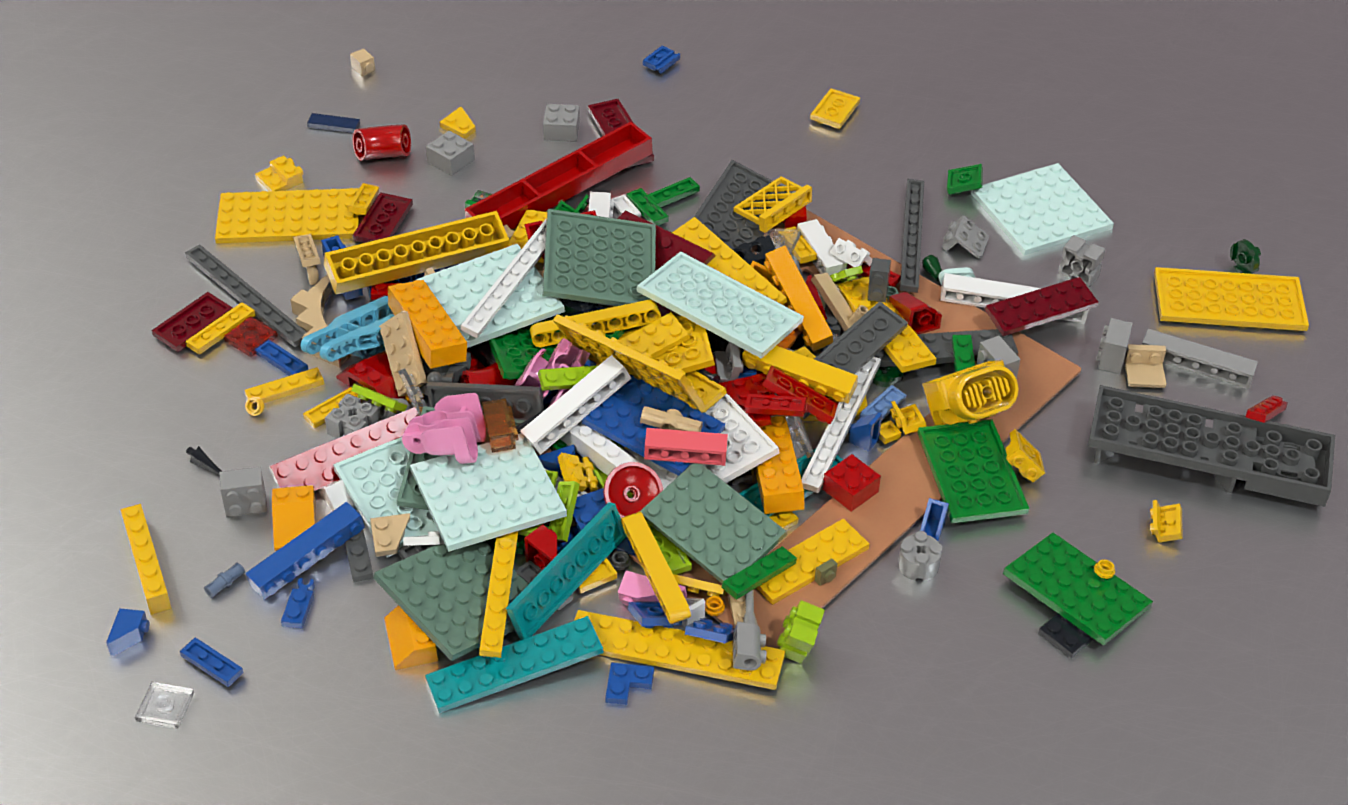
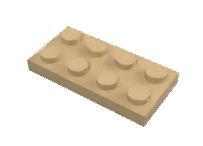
(402, 350)

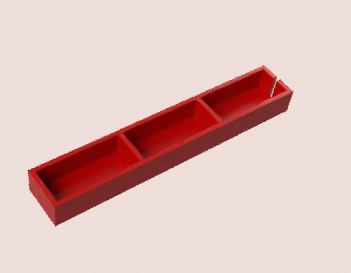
(567, 175)

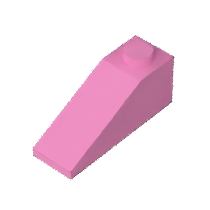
(638, 589)

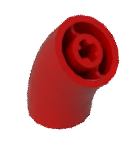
(381, 142)
(489, 375)

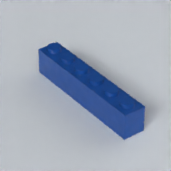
(305, 550)

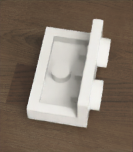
(850, 254)

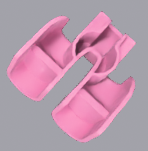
(564, 356)
(449, 430)

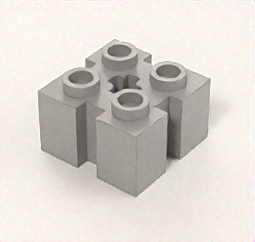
(1081, 260)
(351, 416)

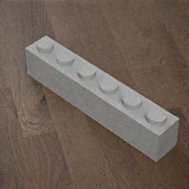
(1204, 359)

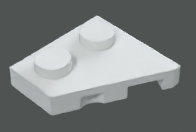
(432, 538)

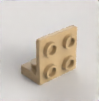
(1145, 366)

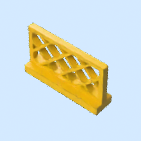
(780, 209)

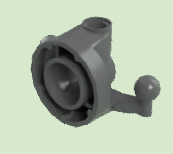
(447, 373)

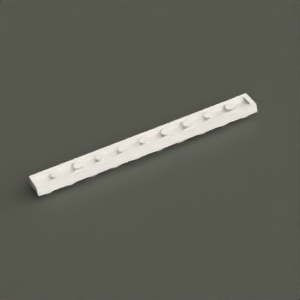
(506, 284)
(838, 429)

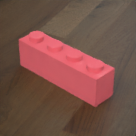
(685, 446)

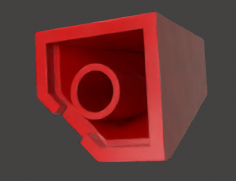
(918, 314)

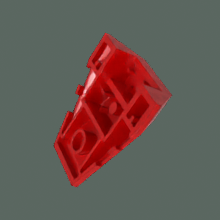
(373, 374)

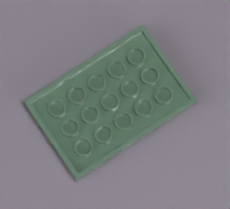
(712, 523)

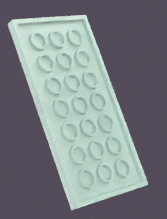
(720, 304)

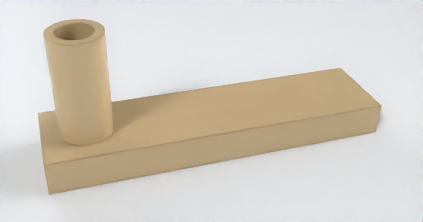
(308, 256)
(836, 301)

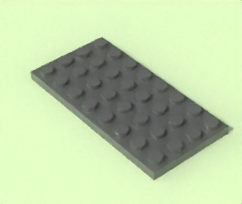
(718, 208)

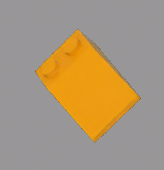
(292, 513)

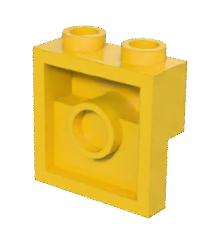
(280, 175)
(1024, 457)

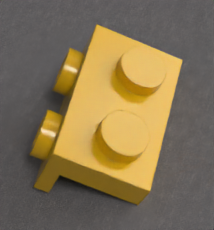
(907, 418)
(1166, 522)

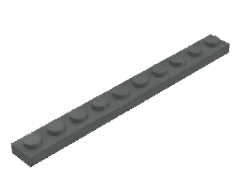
(912, 236)
(245, 293)

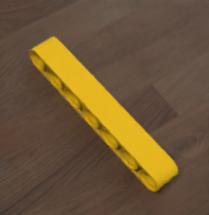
(603, 317)
(656, 568)

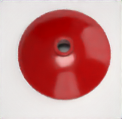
(638, 480)

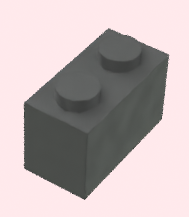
(879, 280)

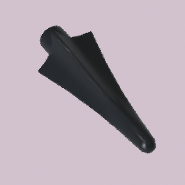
(199, 458)

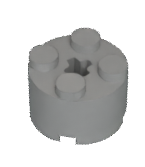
(920, 556)

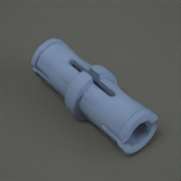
(224, 580)

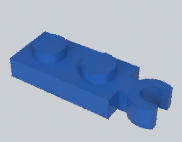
(298, 605)

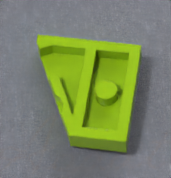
(847, 274)

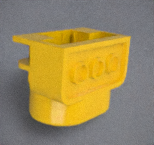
(971, 393)

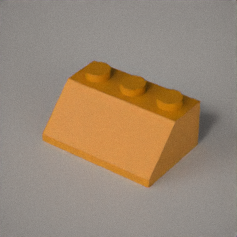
(407, 641)

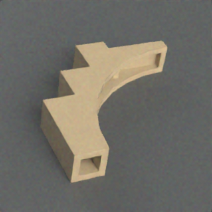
(310, 309)

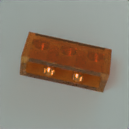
(500, 425)

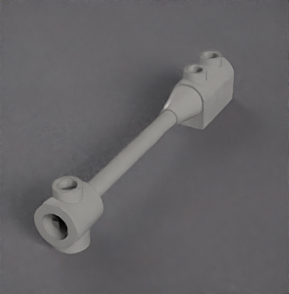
(748, 639)

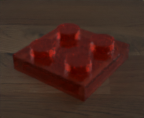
(250, 335)

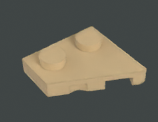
(388, 533)

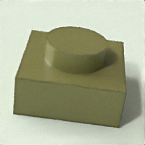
(826, 572)

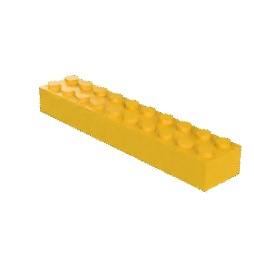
(414, 252)

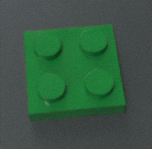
(965, 179)

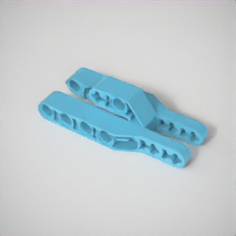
(351, 333)

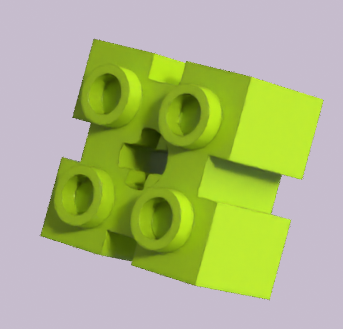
(800, 631)

